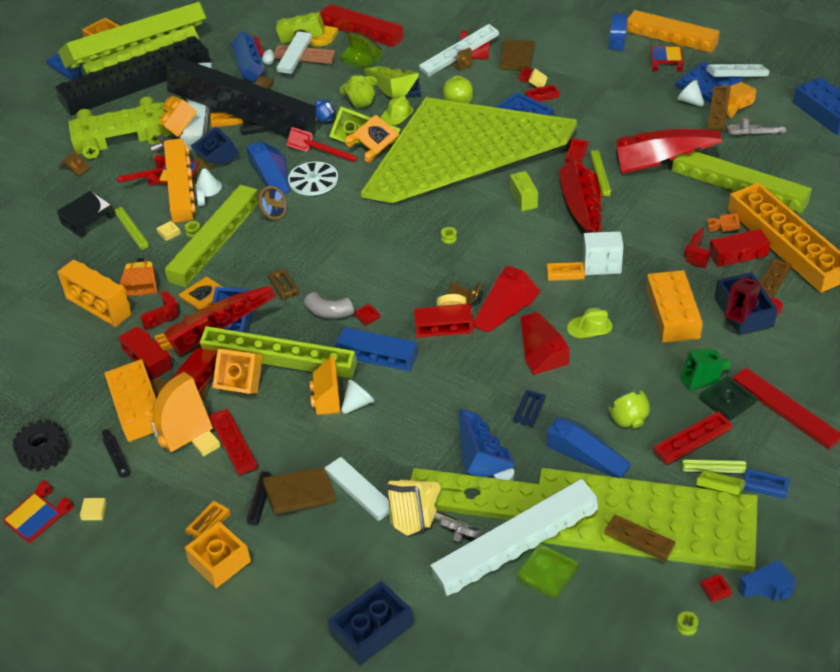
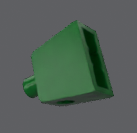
(703, 368)

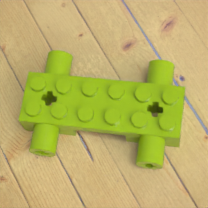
(90, 131)

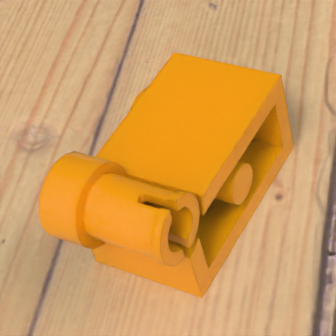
(740, 97)

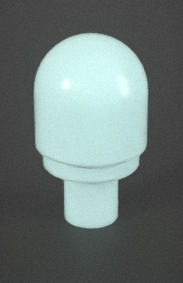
(268, 57)

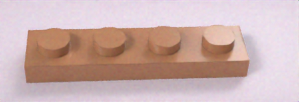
(310, 54)

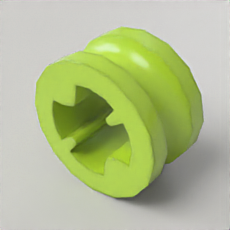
(191, 228)
(448, 235)
(689, 617)

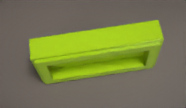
(721, 482)

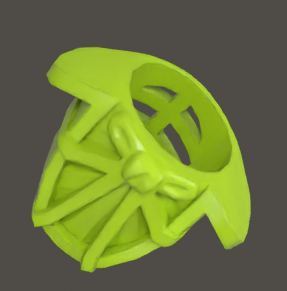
(359, 90)

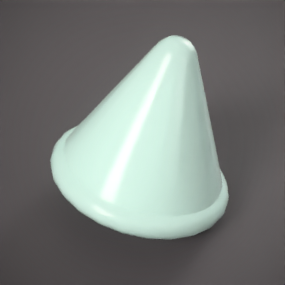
(692, 94)
(207, 183)
(355, 397)

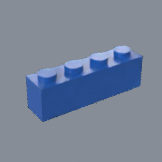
(247, 56)
(379, 348)

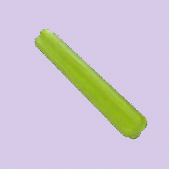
(601, 174)
(132, 228)

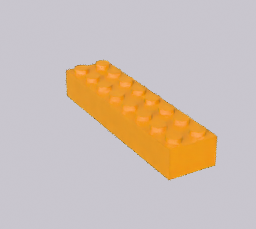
(789, 235)

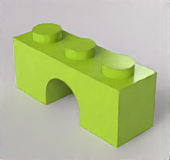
(310, 23)

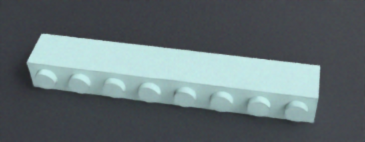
(198, 125)
(514, 537)

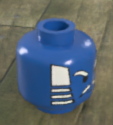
(324, 110)

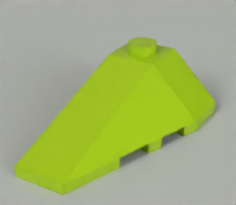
(393, 81)
(349, 122)

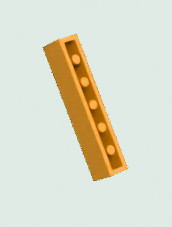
(673, 31)
(178, 180)

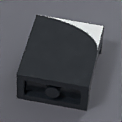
(83, 212)

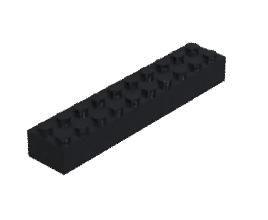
(127, 76)
(239, 97)

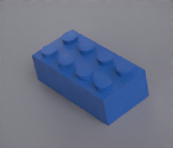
(821, 102)

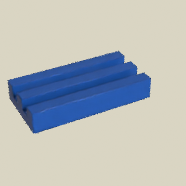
(765, 486)

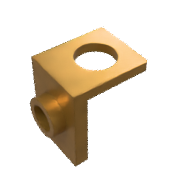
(464, 59)
(75, 163)
(455, 288)

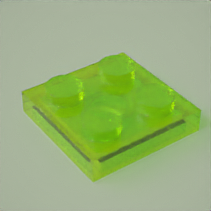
(547, 571)

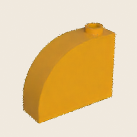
(179, 413)

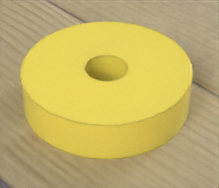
(450, 299)

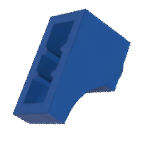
(618, 32)
(770, 581)

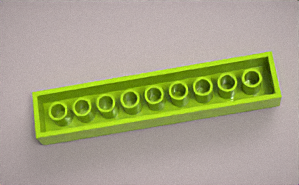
(129, 35)

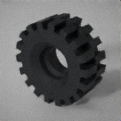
(46, 454)

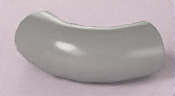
(328, 308)

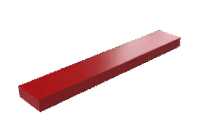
(788, 409)

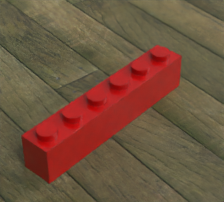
(371, 27)

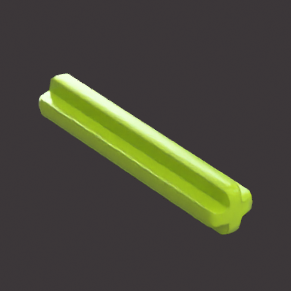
(715, 466)

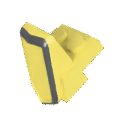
(412, 505)

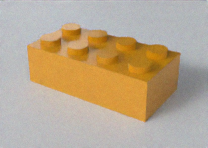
(94, 292)
(673, 306)
(132, 398)

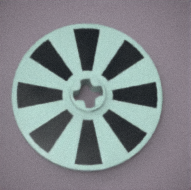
(313, 178)

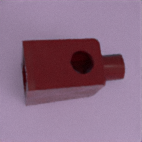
(743, 292)

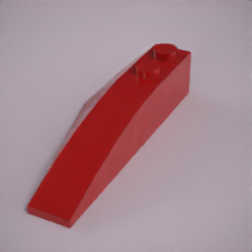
(652, 147)
(582, 194)
(219, 315)

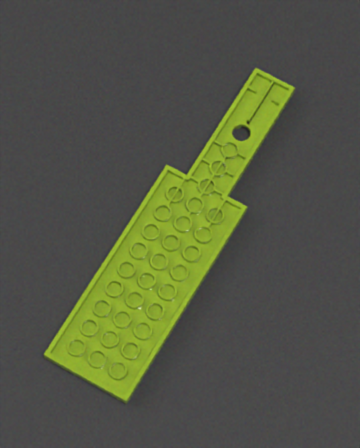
(704, 523)

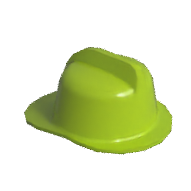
(397, 111)
(591, 324)

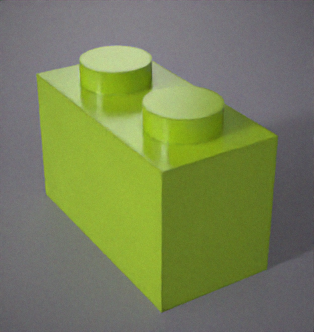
(523, 191)

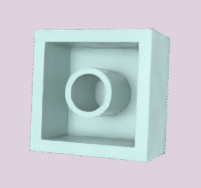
(602, 253)

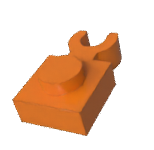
(726, 223)

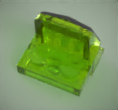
(361, 51)

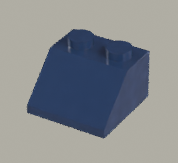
(215, 147)

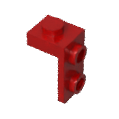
(696, 255)
(162, 314)

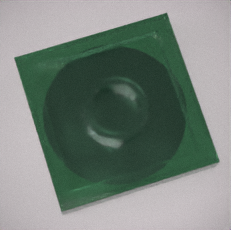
(728, 398)

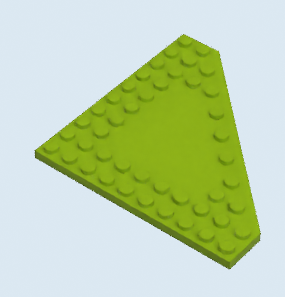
(457, 141)

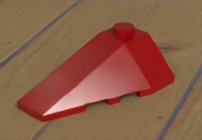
(508, 295)
(543, 344)

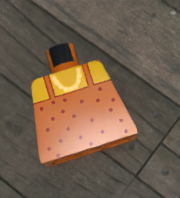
(139, 278)

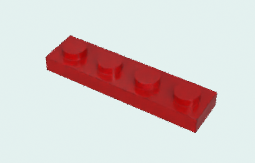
(692, 438)
(233, 442)

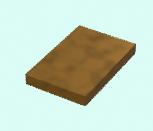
(516, 55)
(299, 490)

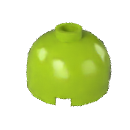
(458, 90)
(630, 410)

